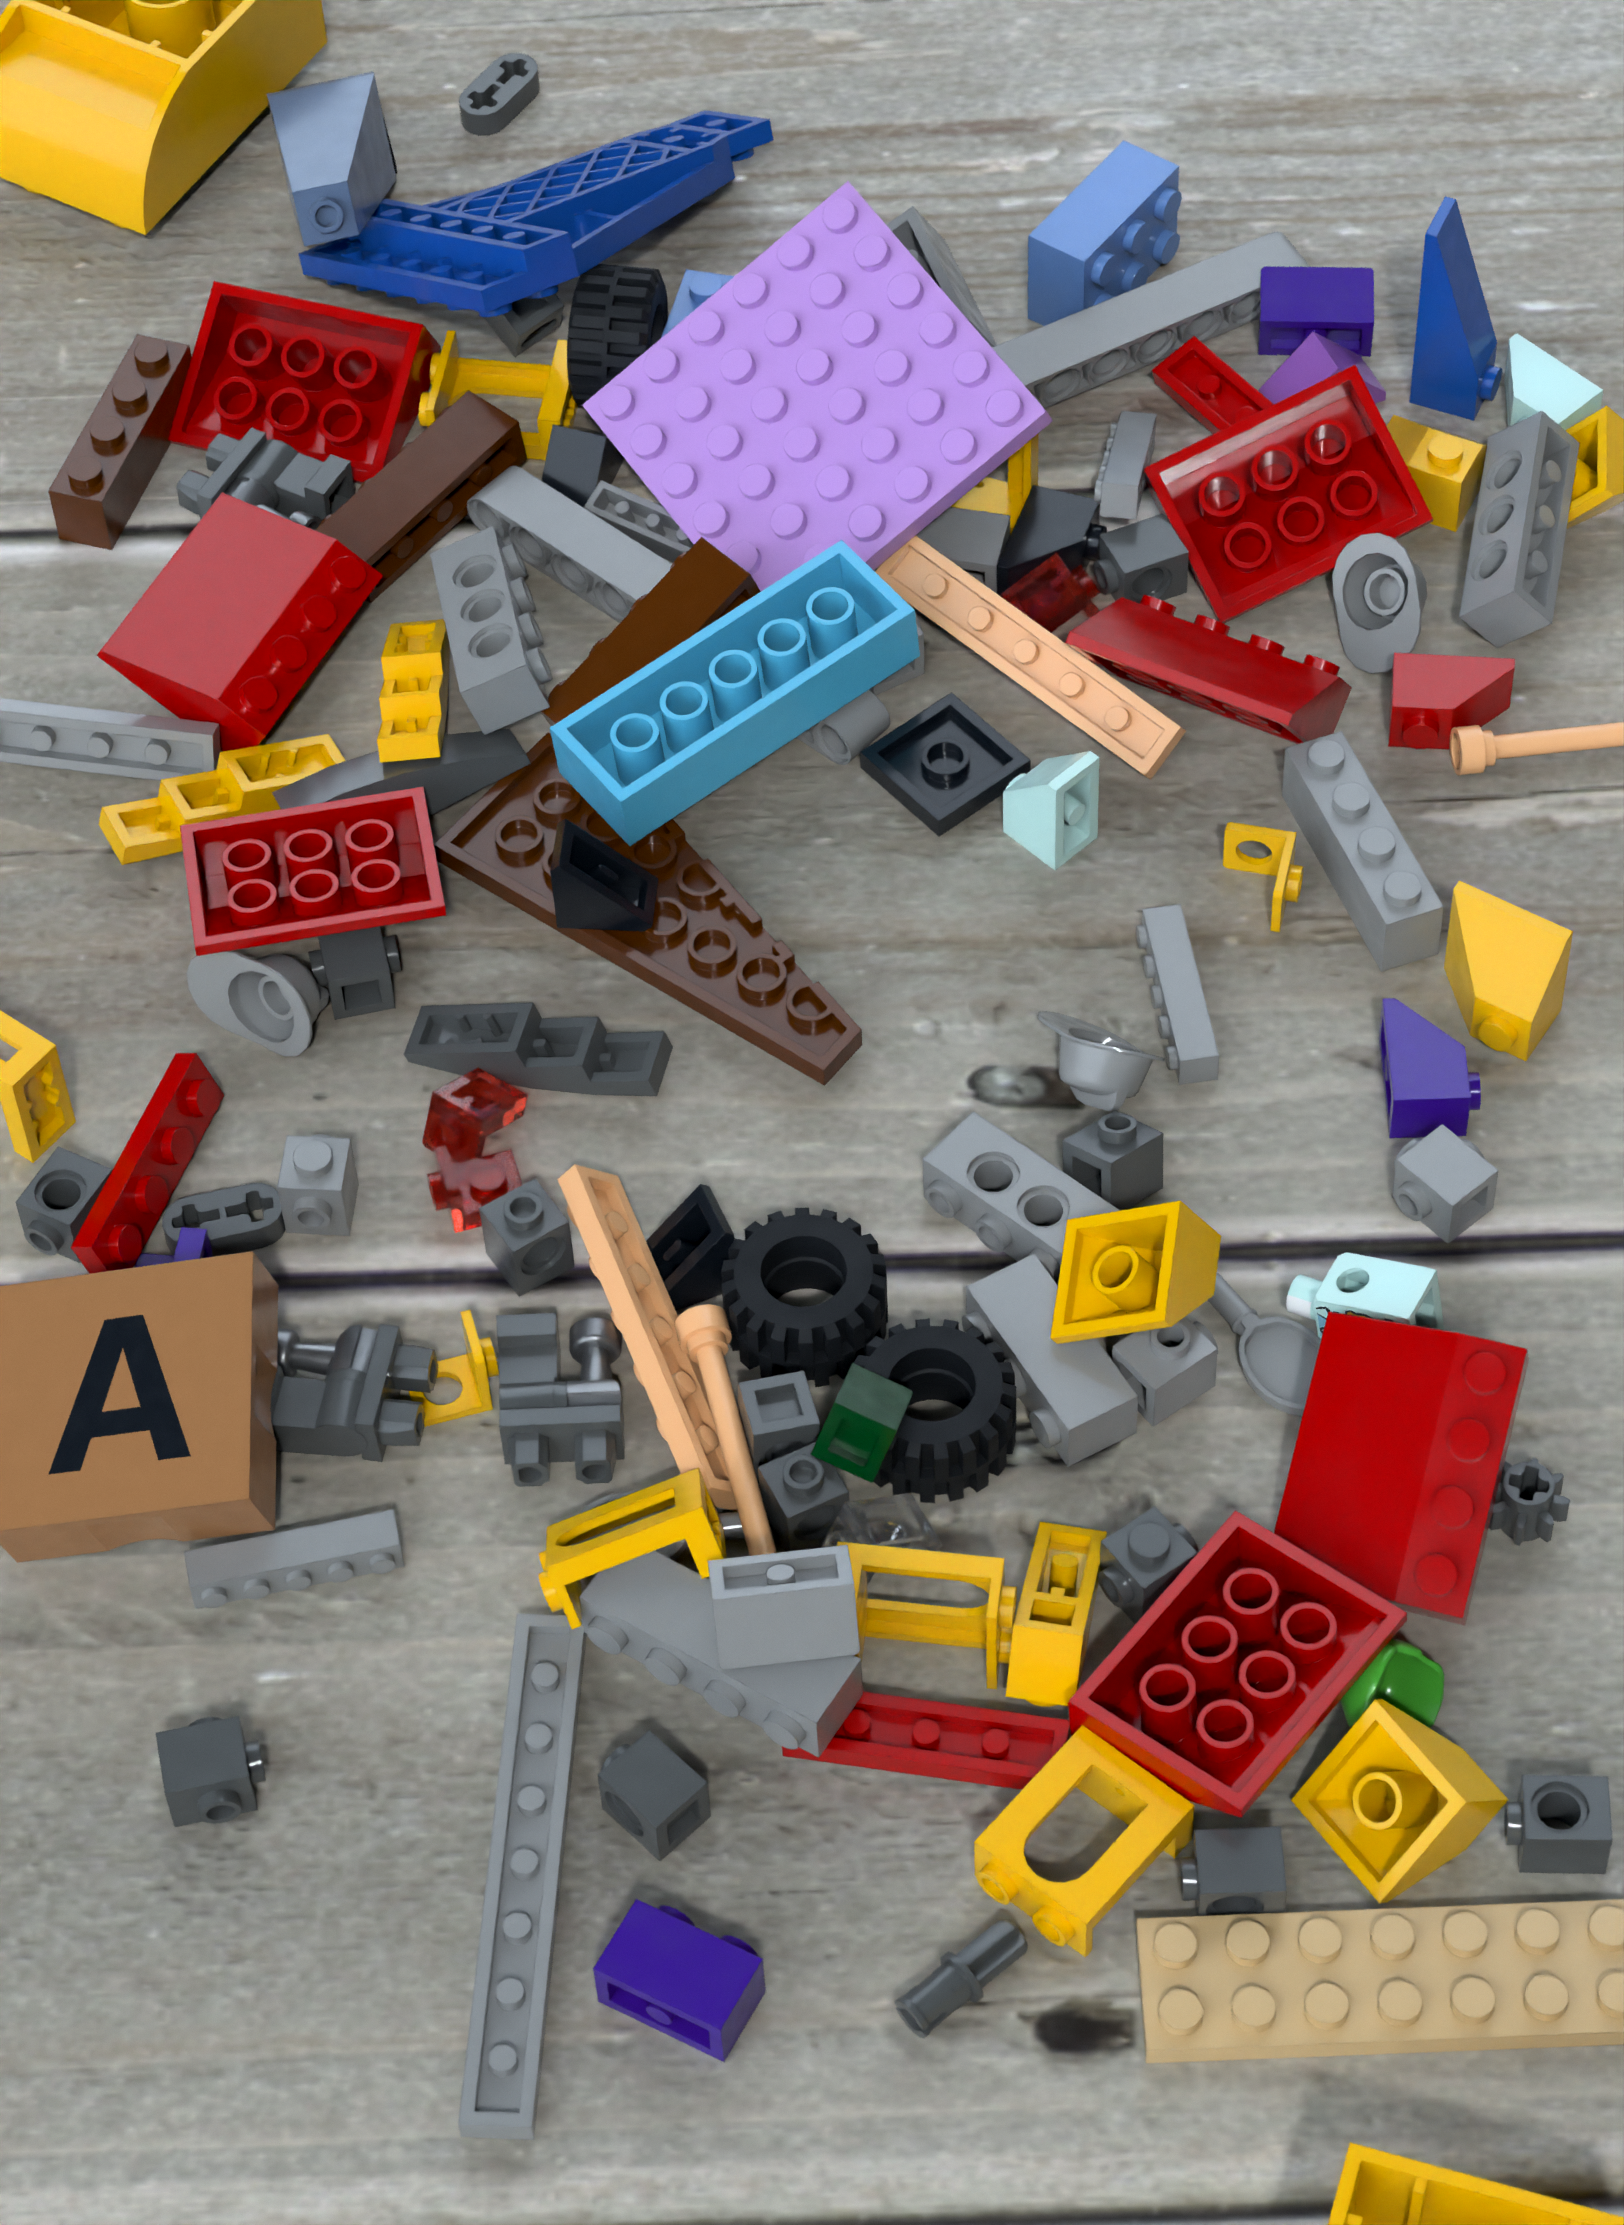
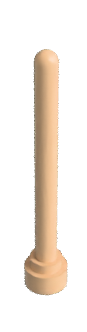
(1477, 748)
(705, 1337)

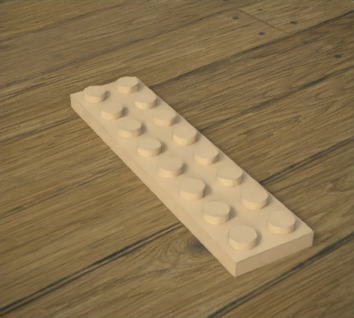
(1382, 1981)

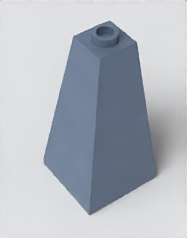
(333, 154)

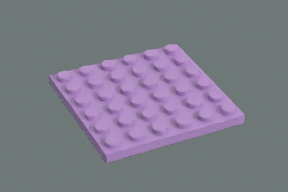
(818, 401)

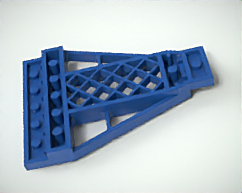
(542, 226)

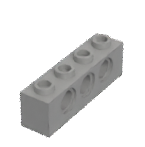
(1519, 530)
(491, 629)
(1029, 1194)

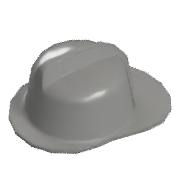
(1377, 601)
(259, 998)
(1097, 1062)

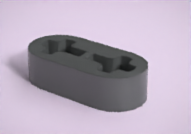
(506, 85)
(228, 1218)

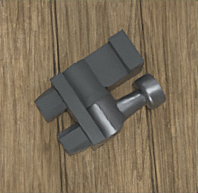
(268, 477)
(358, 1401)
(554, 1418)

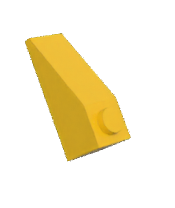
(1054, 1615)

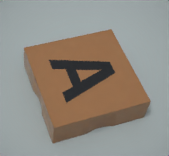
(137, 1406)

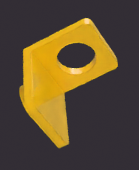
(1278, 864)
(470, 1371)

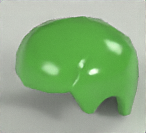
(1400, 1678)

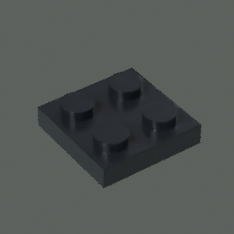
(944, 764)

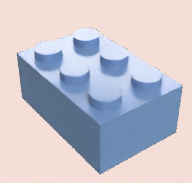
(1104, 235)

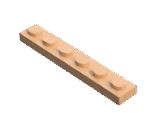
(1031, 656)
(647, 1320)

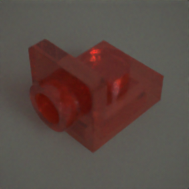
(1054, 593)
(469, 1111)
(470, 1185)

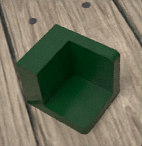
(862, 1423)

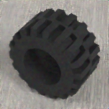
(611, 323)
(796, 1255)
(952, 1368)

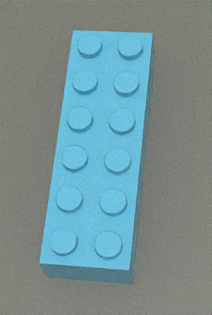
(735, 692)

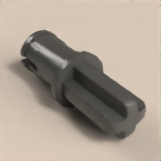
(961, 1977)

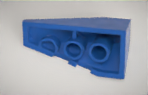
(1454, 329)

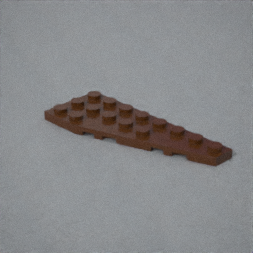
(704, 935)

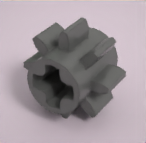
(1528, 1502)

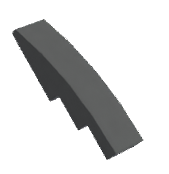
(465, 766)
(539, 1051)

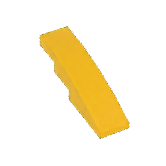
(414, 691)
(236, 788)

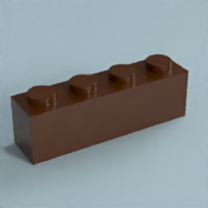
(120, 444)
(426, 487)
(687, 599)

